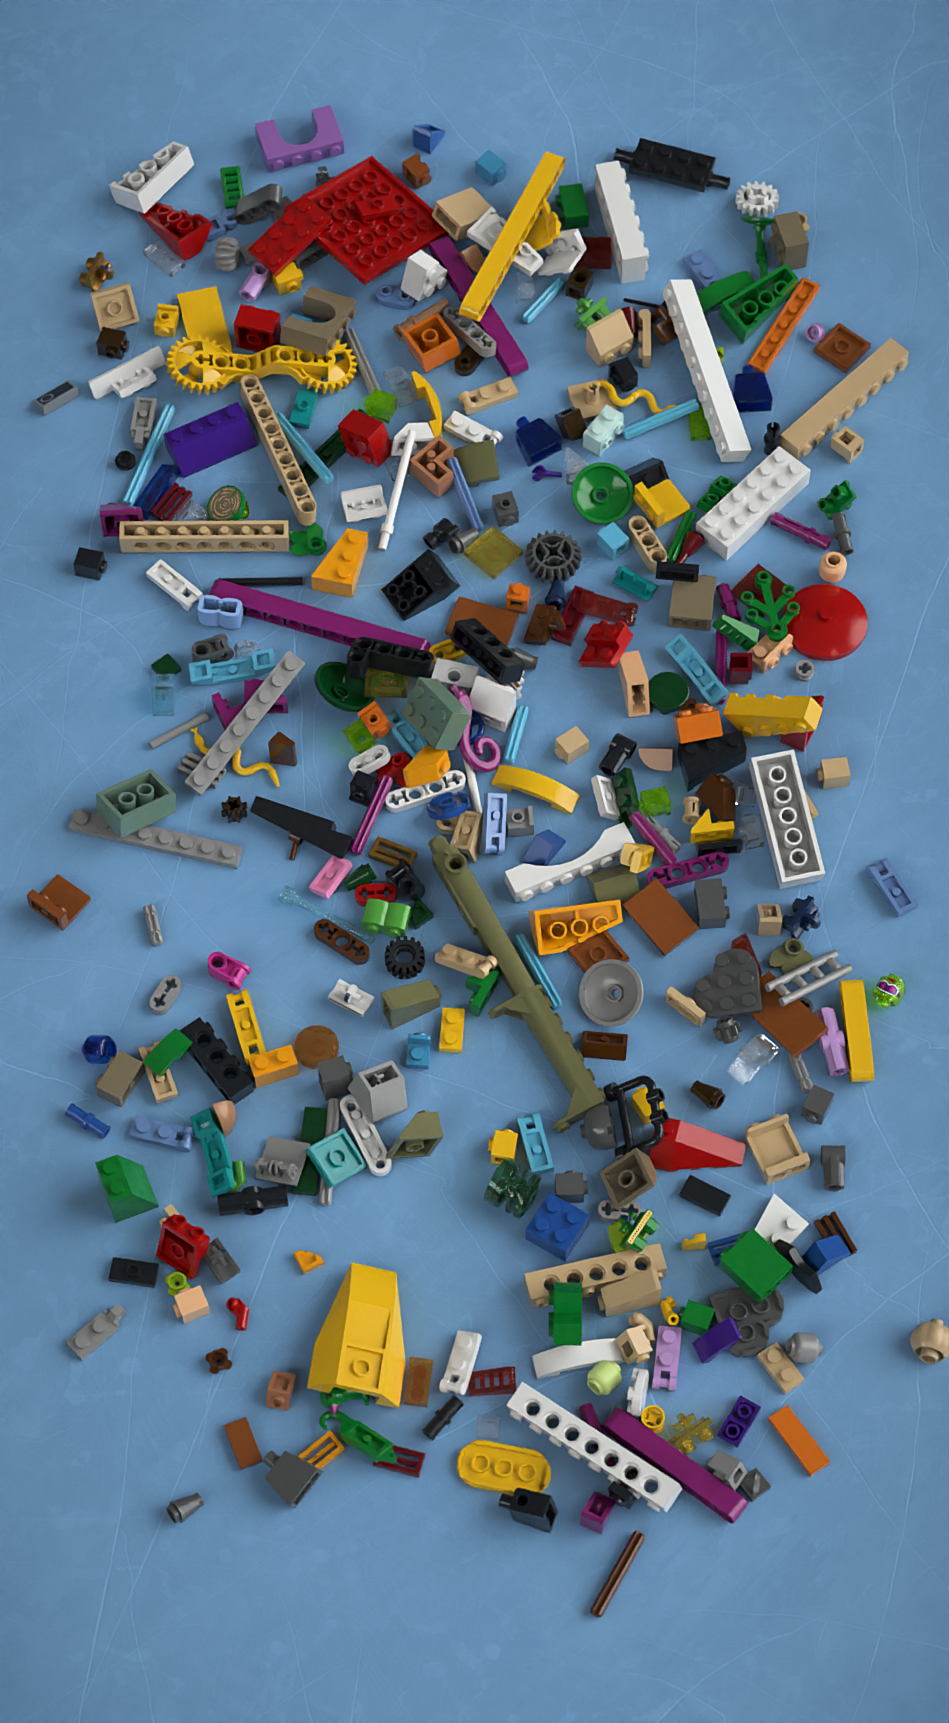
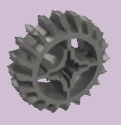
(554, 563)

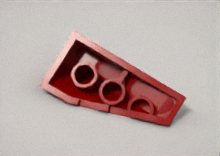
(179, 230)

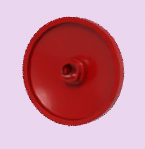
(828, 623)

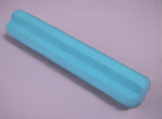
(543, 300)
(515, 734)

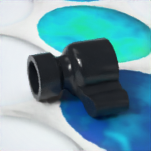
(441, 533)

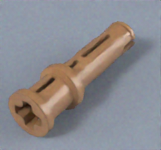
(412, 320)

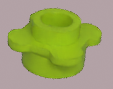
(172, 1279)

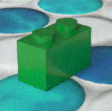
(573, 206)

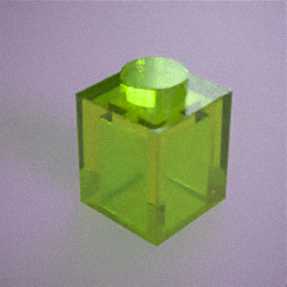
(381, 405)

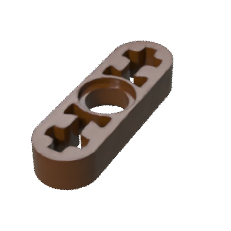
(342, 950)

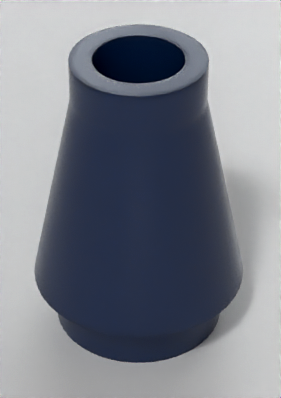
(556, 595)

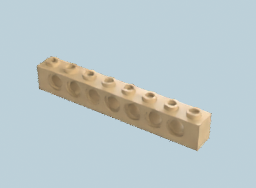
(204, 536)

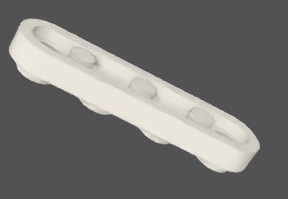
(365, 1136)

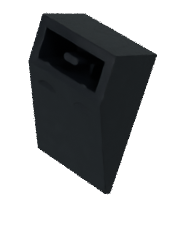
(420, 585)

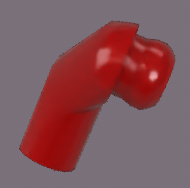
(240, 1311)

